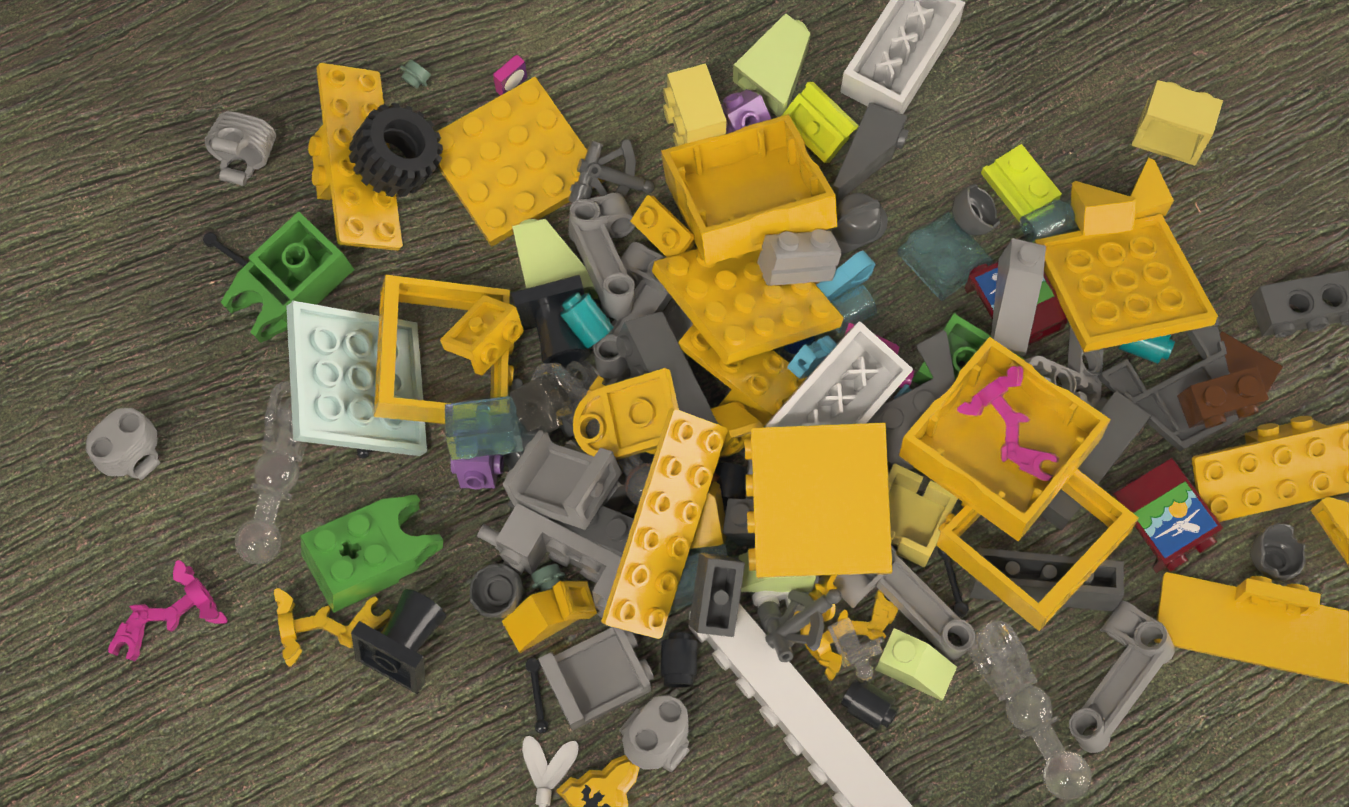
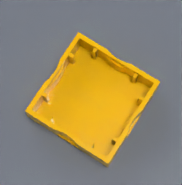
(747, 188)
(965, 451)

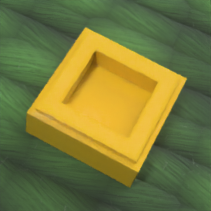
(574, 600)

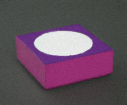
(510, 75)

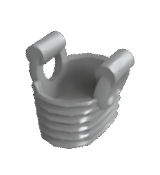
(240, 138)
(121, 441)
(657, 734)

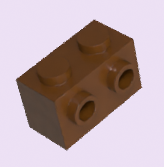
(1223, 397)

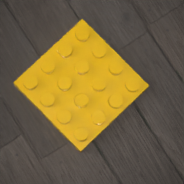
(511, 160)
(1125, 285)
(738, 308)

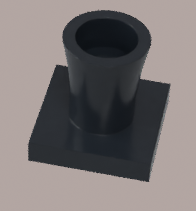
(542, 308)
(396, 647)

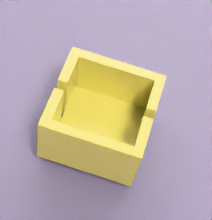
(693, 105)
(1177, 122)
(916, 517)

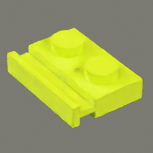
(820, 122)
(1020, 182)

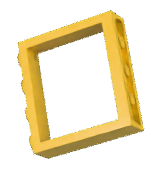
(428, 293)
(1088, 495)

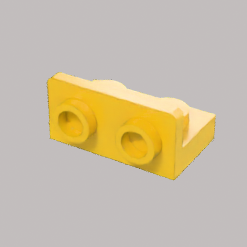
(662, 228)
(484, 333)

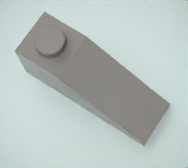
(1017, 294)

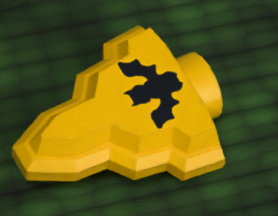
(602, 787)

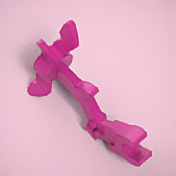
(1028, 459)
(196, 594)

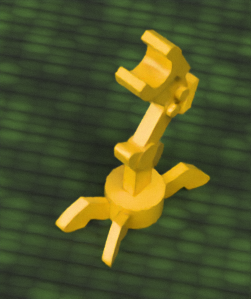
(882, 614)
(289, 627)

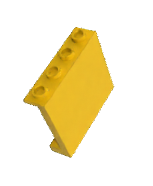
(819, 500)

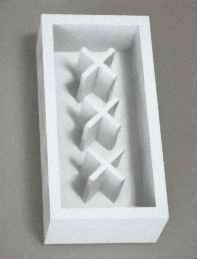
(900, 52)
(846, 384)

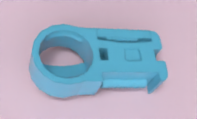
(851, 273)
(811, 356)

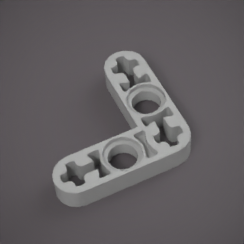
(1076, 374)

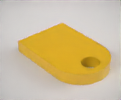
(628, 414)

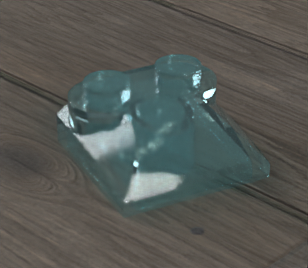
(943, 255)

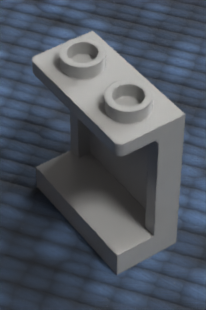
(561, 481)
(597, 676)

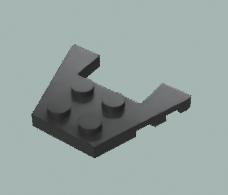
(1162, 399)
(908, 408)

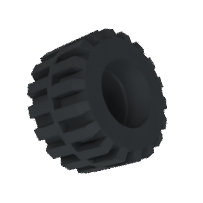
(408, 133)

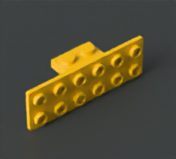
(360, 213)
(756, 383)
(1275, 468)
(664, 524)
(1257, 624)

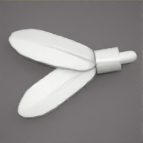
(547, 776)

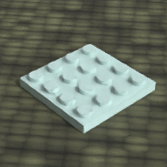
(336, 377)

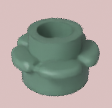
(414, 74)
(547, 577)

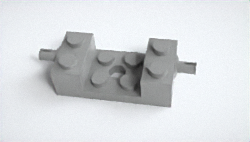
(530, 535)

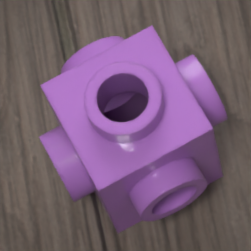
(744, 110)
(478, 471)

